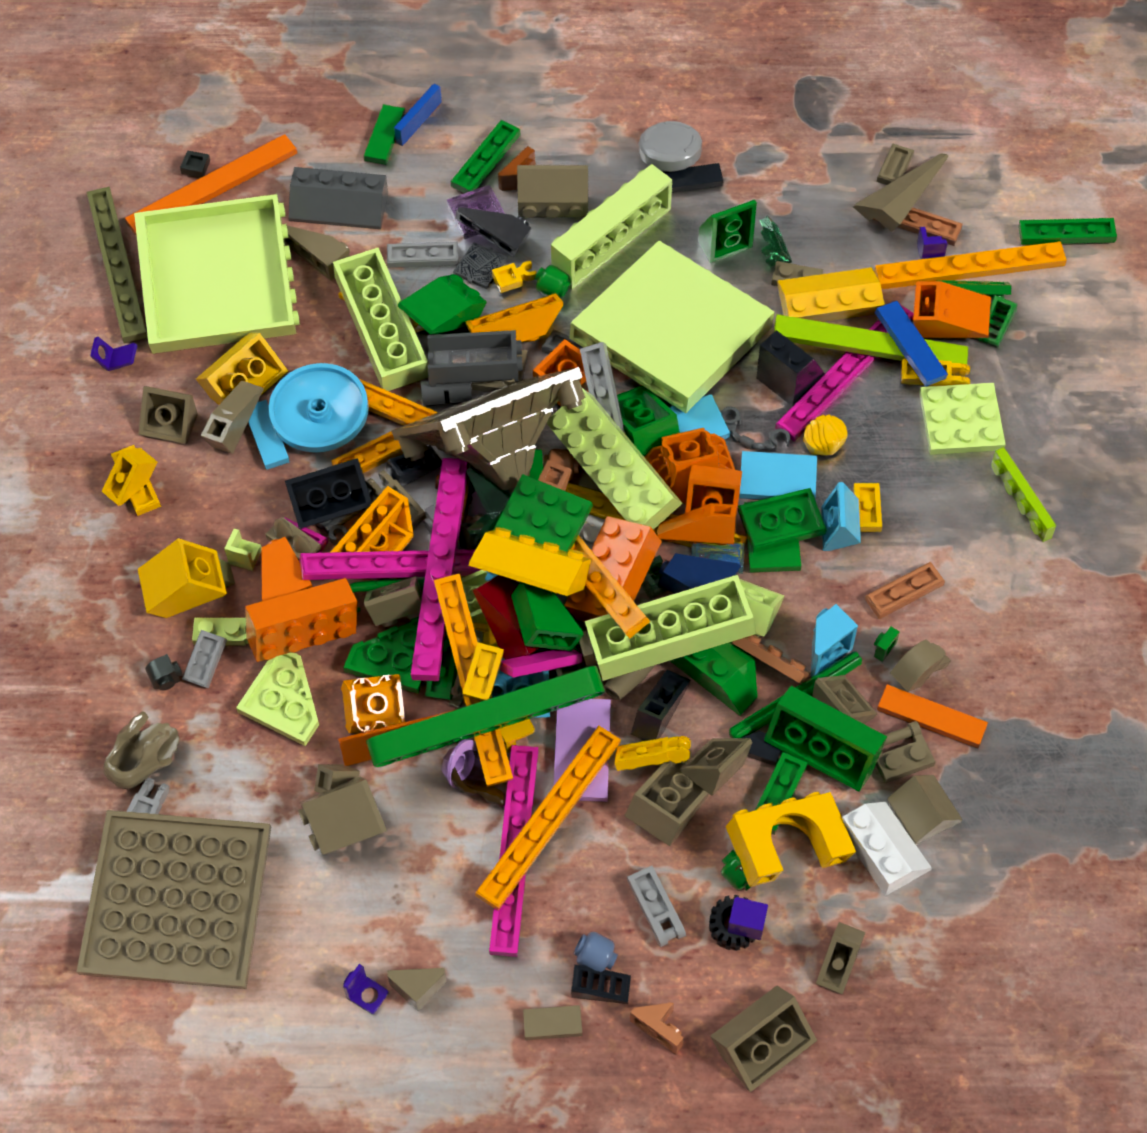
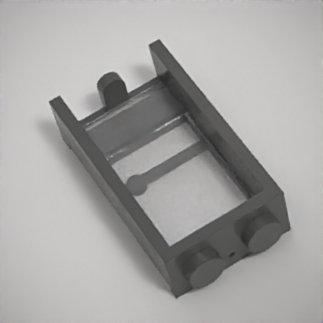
(474, 357)

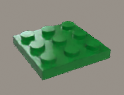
(544, 513)

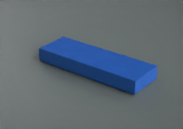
(418, 114)

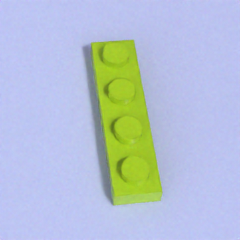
(1026, 499)

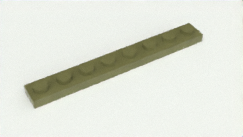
(117, 265)

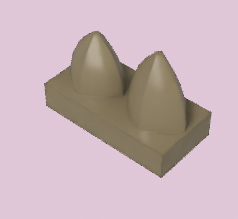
(298, 540)

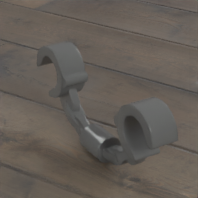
(748, 442)

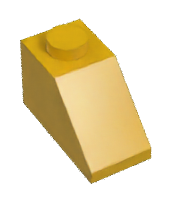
(129, 474)

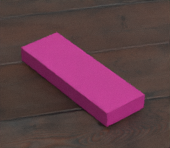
(540, 662)

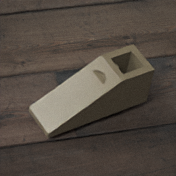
(231, 417)

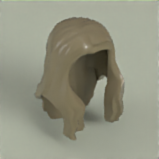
(140, 753)

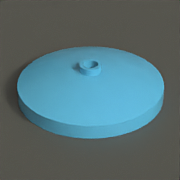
(318, 407)

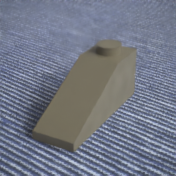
(317, 249)

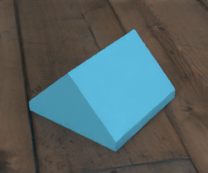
(841, 519)

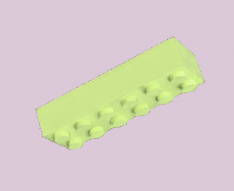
(612, 225)
(379, 321)
(614, 463)
(676, 628)

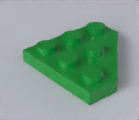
(387, 655)

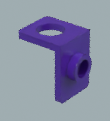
(115, 357)
(355, 985)

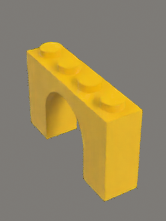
(814, 815)

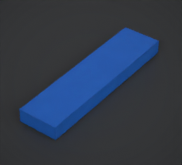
(911, 343)

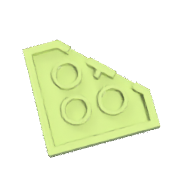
(282, 699)

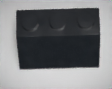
(328, 493)

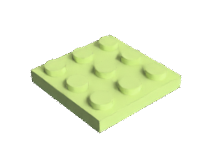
(962, 418)

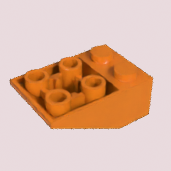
(950, 311)

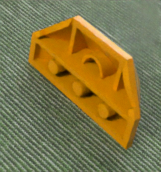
(528, 319)
(381, 527)

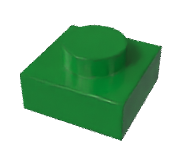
(885, 643)

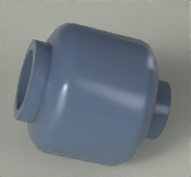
(595, 951)

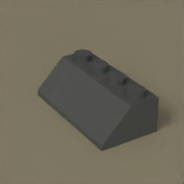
(337, 198)

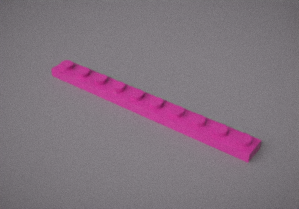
(440, 564)

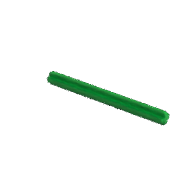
(766, 713)

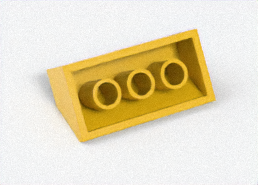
(831, 295)
(531, 562)

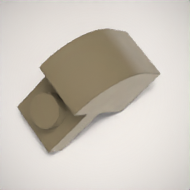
(919, 664)

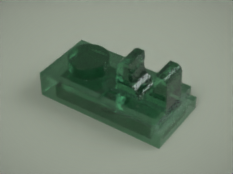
(777, 246)

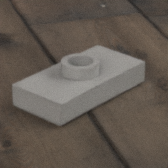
(204, 659)

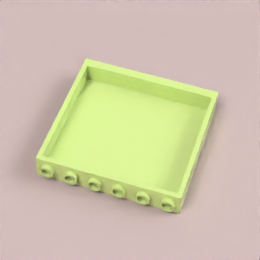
(215, 273)
(672, 325)

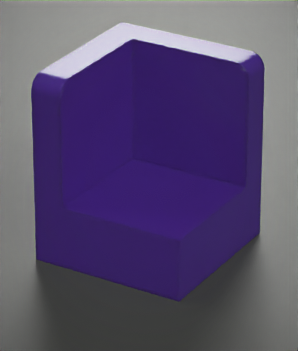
(930, 246)
(747, 918)

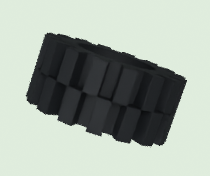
(718, 929)

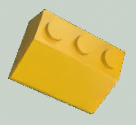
(246, 361)

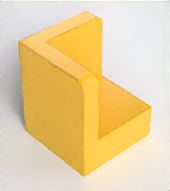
(515, 732)

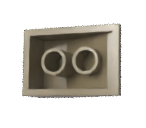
(666, 802)

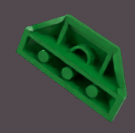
(725, 673)

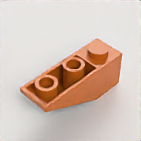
(708, 524)

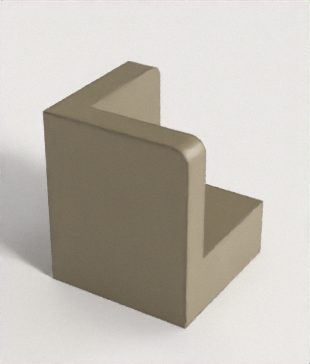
(333, 775)

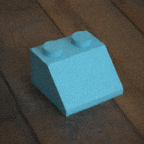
(832, 638)

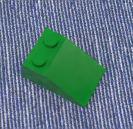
(728, 231)
(443, 304)
(646, 418)

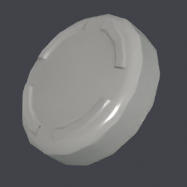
(670, 146)

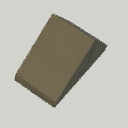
(417, 984)

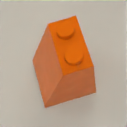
(281, 570)

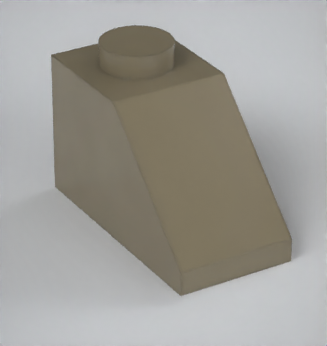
(840, 957)

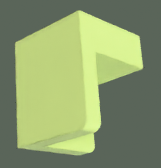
(242, 552)

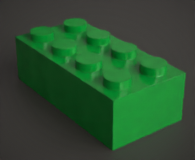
(825, 738)

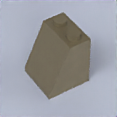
(342, 816)

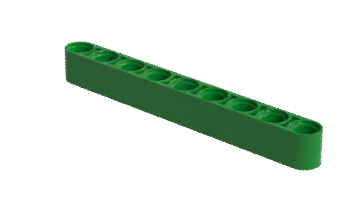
(485, 716)

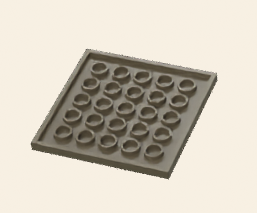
(175, 899)

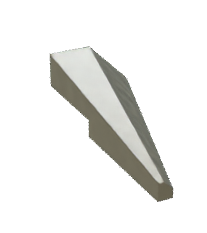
(896, 199)

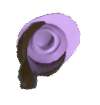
(464, 771)

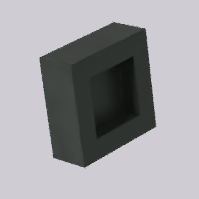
(195, 164)

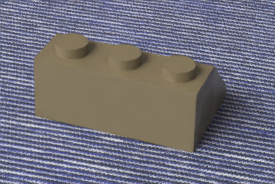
(552, 191)
(764, 1037)

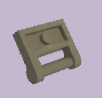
(905, 759)

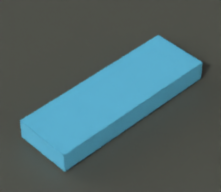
(268, 442)

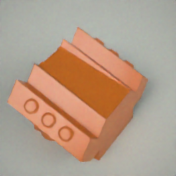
(684, 449)

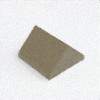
(167, 415)
(843, 696)
(717, 762)
(923, 808)

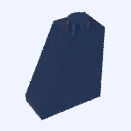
(688, 572)

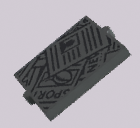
(478, 265)

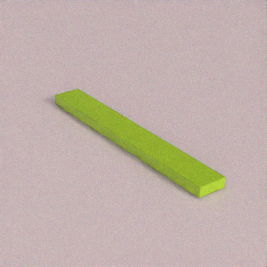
(858, 340)

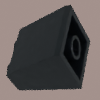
(786, 368)

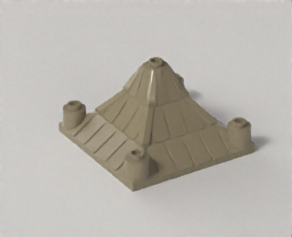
(496, 428)

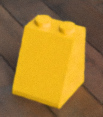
(181, 578)

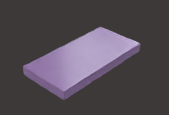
(573, 730)

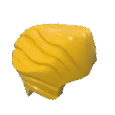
(825, 435)

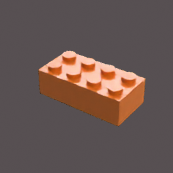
(627, 554)
(301, 619)

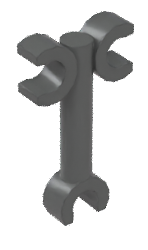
(336, 526)

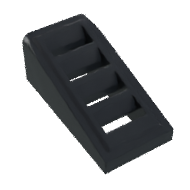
(397, 467)
(599, 995)

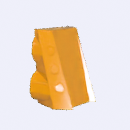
(372, 703)

